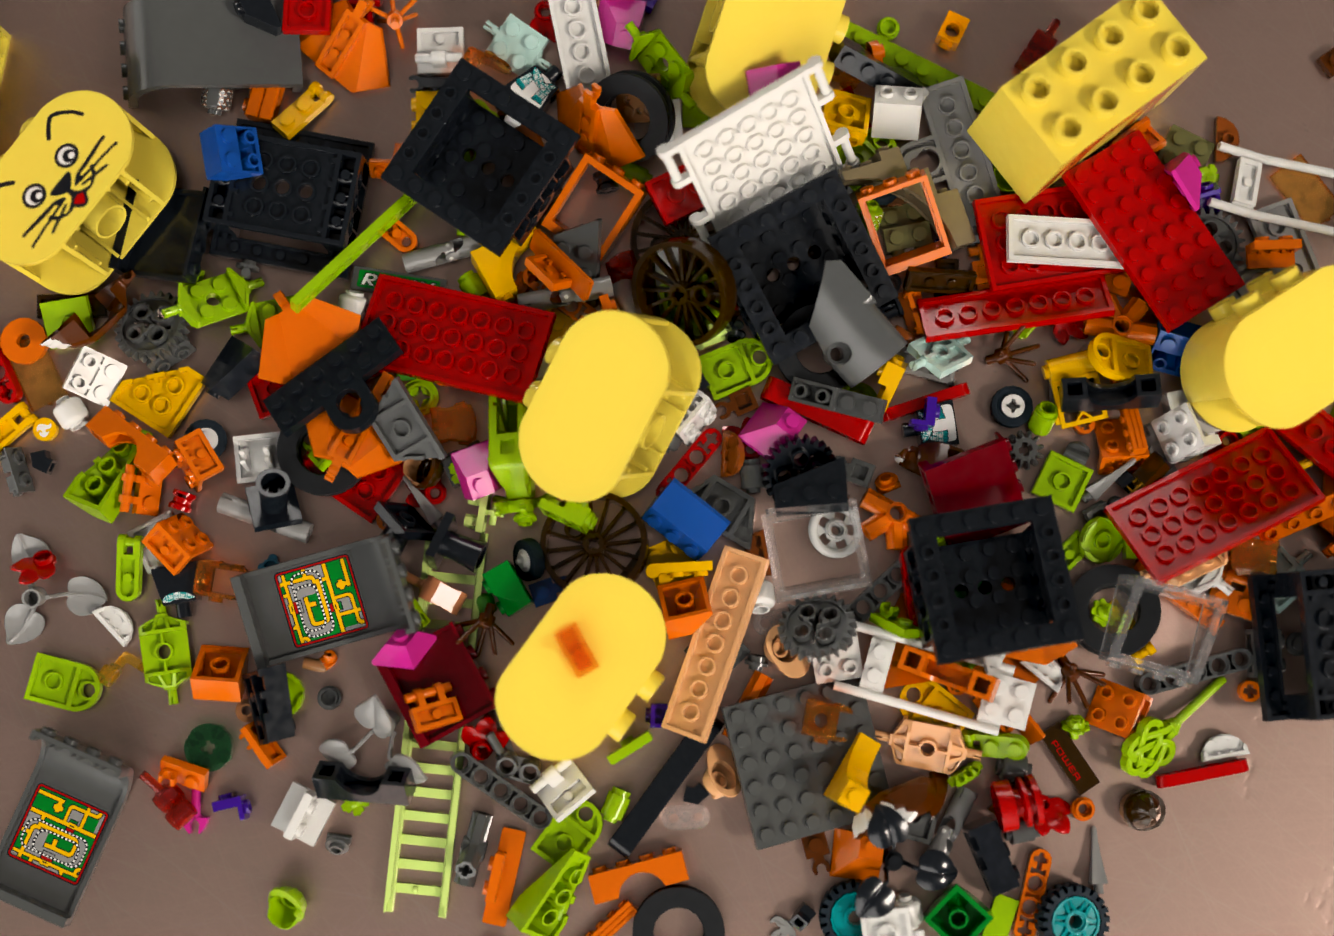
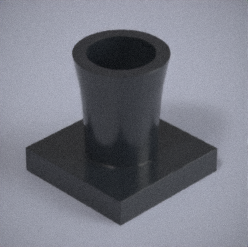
(273, 501)
(404, 523)
(454, 546)

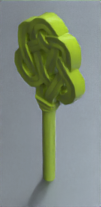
(1152, 741)

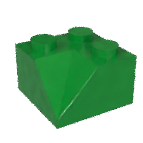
(508, 587)
(957, 913)

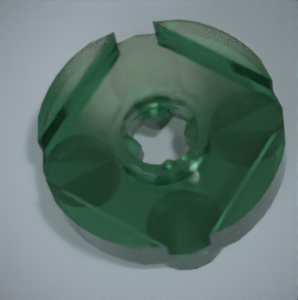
(216, 735)

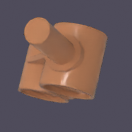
(438, 593)

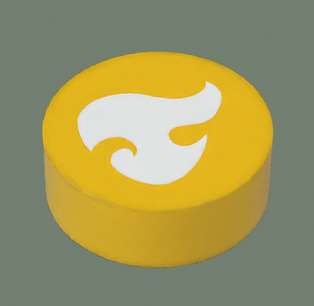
(45, 429)

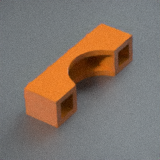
(150, 459)
(950, 675)
(668, 867)

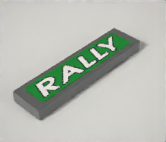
(365, 278)

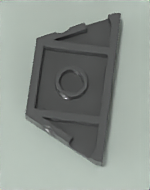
(583, 247)
(404, 427)
(733, 505)

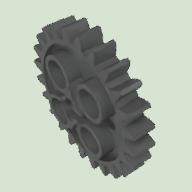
(1224, 232)
(146, 332)
(798, 630)

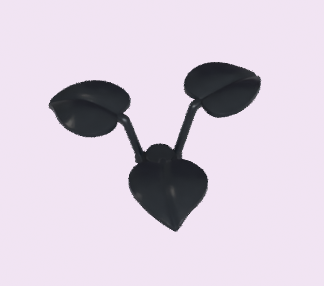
(885, 830)

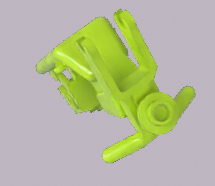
(507, 464)

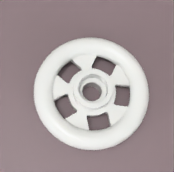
(830, 549)

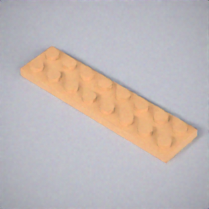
(715, 645)

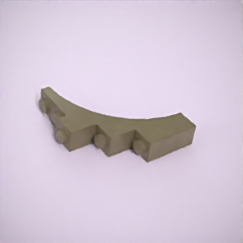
(890, 163)

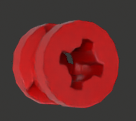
(181, 503)

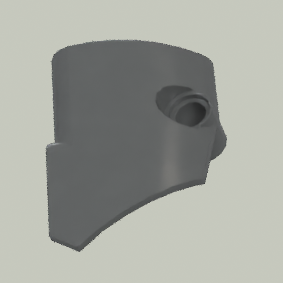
(853, 324)

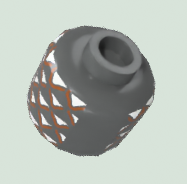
(217, 99)

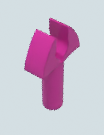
(203, 821)

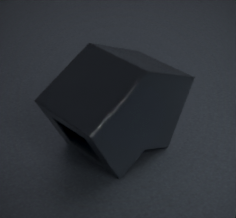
(42, 461)
(695, 794)
(802, 916)

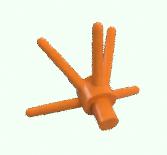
(395, 18)

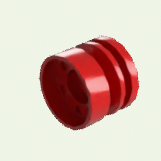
(1016, 803)

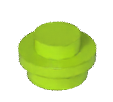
(888, 28)

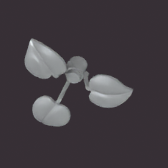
(21, 620)
(382, 723)

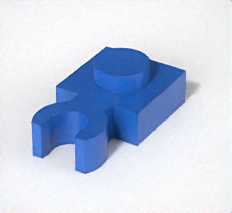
(545, 591)

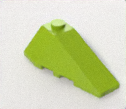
(101, 484)

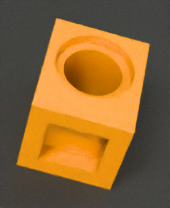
(958, 24)

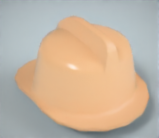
(775, 653)
(721, 774)

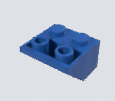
(230, 152)
(1170, 346)

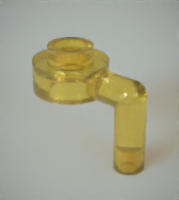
(110, 673)

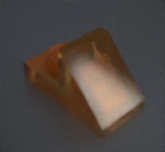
(576, 650)

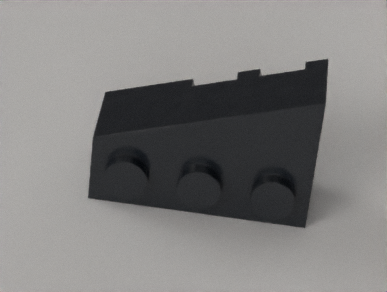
(813, 491)
(270, 703)
(991, 855)

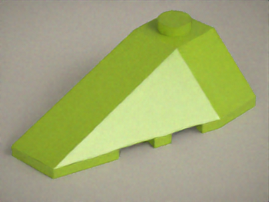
(544, 904)

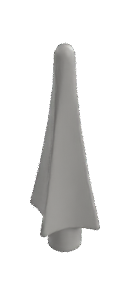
(1098, 487)
(431, 513)
(1096, 872)

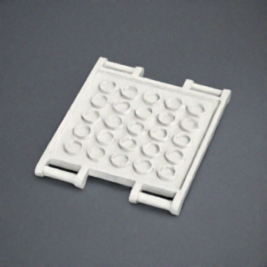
(759, 149)

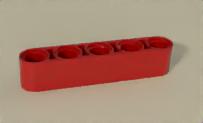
(850, 427)

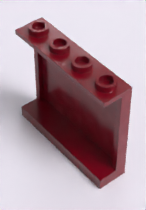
(973, 480)
(444, 664)

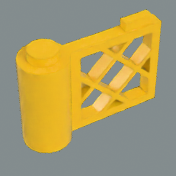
(1070, 366)

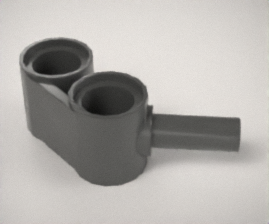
(517, 771)

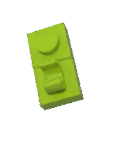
(888, 620)

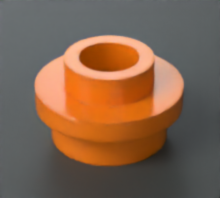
(1089, 808)

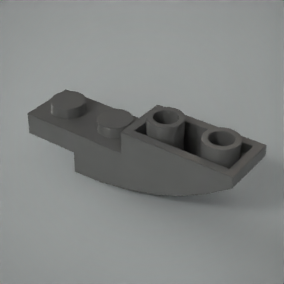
(837, 400)

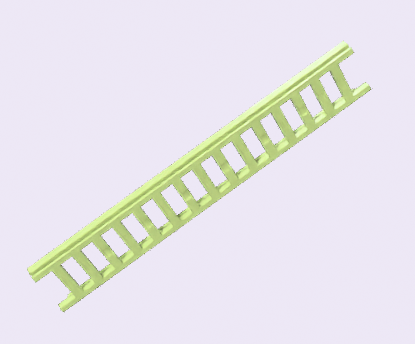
(408, 742)

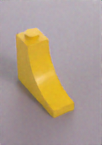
(498, 271)
(850, 781)

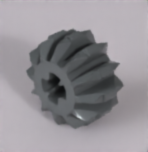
(1031, 455)

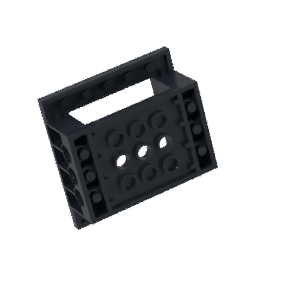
(436, 176)
(331, 216)
(786, 228)
(1316, 613)
(1029, 617)

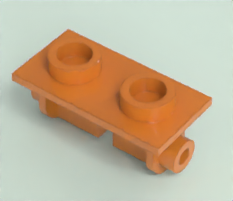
(909, 304)

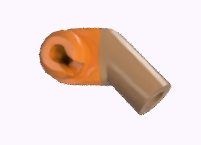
(322, 664)

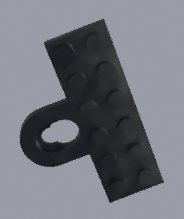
(334, 377)

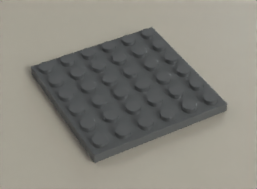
(785, 770)

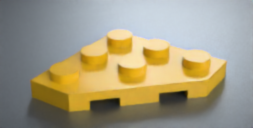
(160, 397)

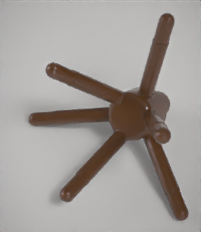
(1004, 354)
(486, 622)
(1071, 674)

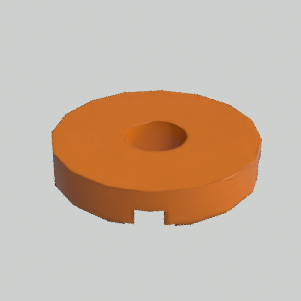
(11, 338)

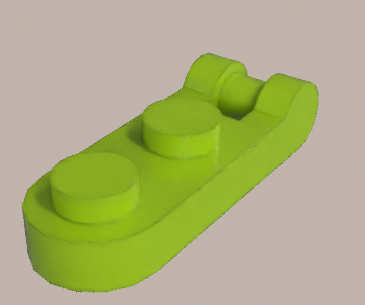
(129, 567)
(1001, 746)

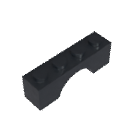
(859, 63)
(1137, 392)
(337, 782)

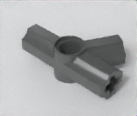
(473, 849)

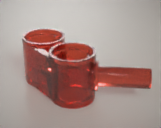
(1039, 45)
(621, 266)
(170, 801)

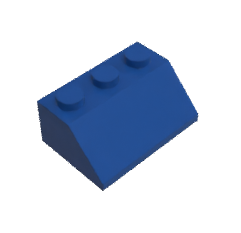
(685, 519)

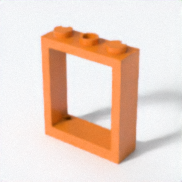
(616, 174)
(917, 256)

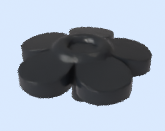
(736, 333)

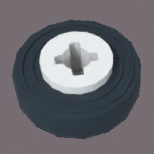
(1002, 406)

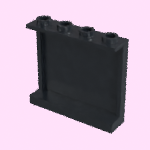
(171, 244)

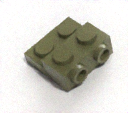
(903, 230)

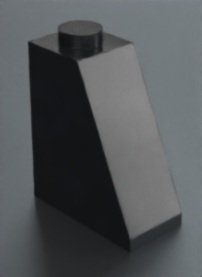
(232, 369)

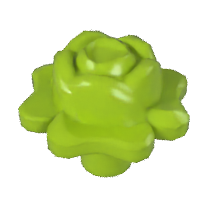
(1100, 612)
(1075, 726)

